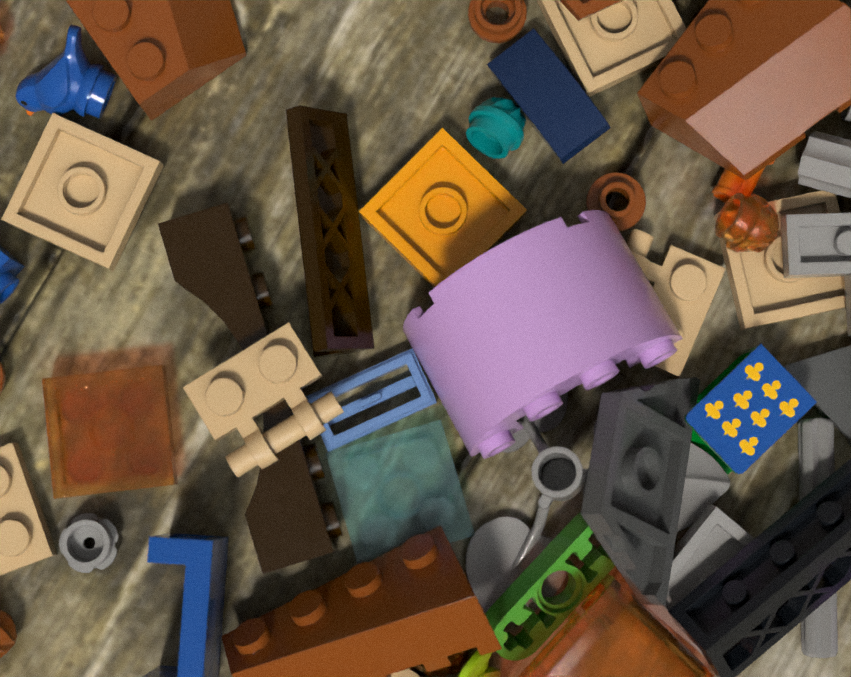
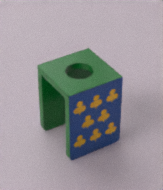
(747, 409)

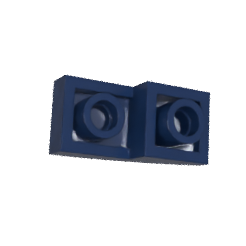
(548, 96)

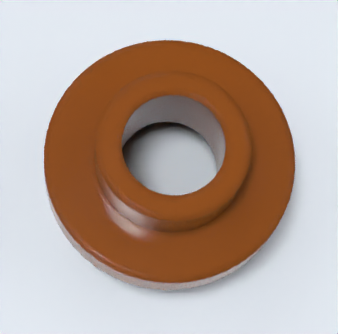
(494, 32)
(629, 188)

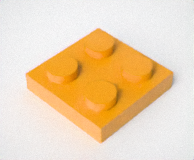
(442, 209)

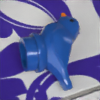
(68, 83)

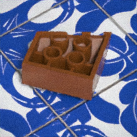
(163, 45)
(752, 79)

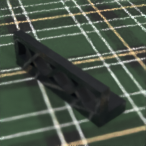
(774, 567)

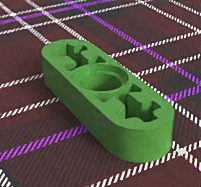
(555, 609)

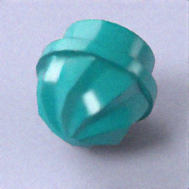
(496, 127)

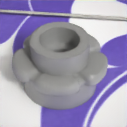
(74, 549)

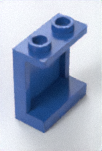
(202, 599)

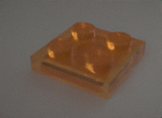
(109, 431)

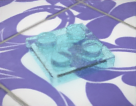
(399, 490)

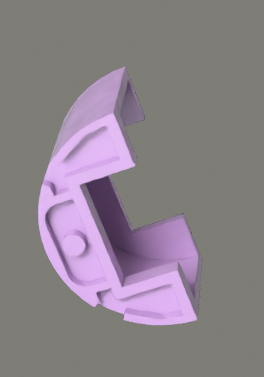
(536, 323)

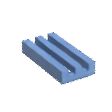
(416, 379)

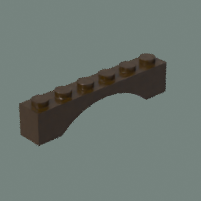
(212, 263)

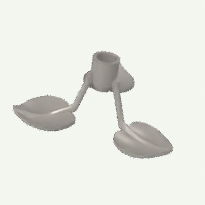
(508, 546)

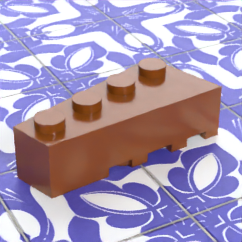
(370, 621)

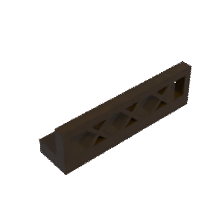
(329, 231)

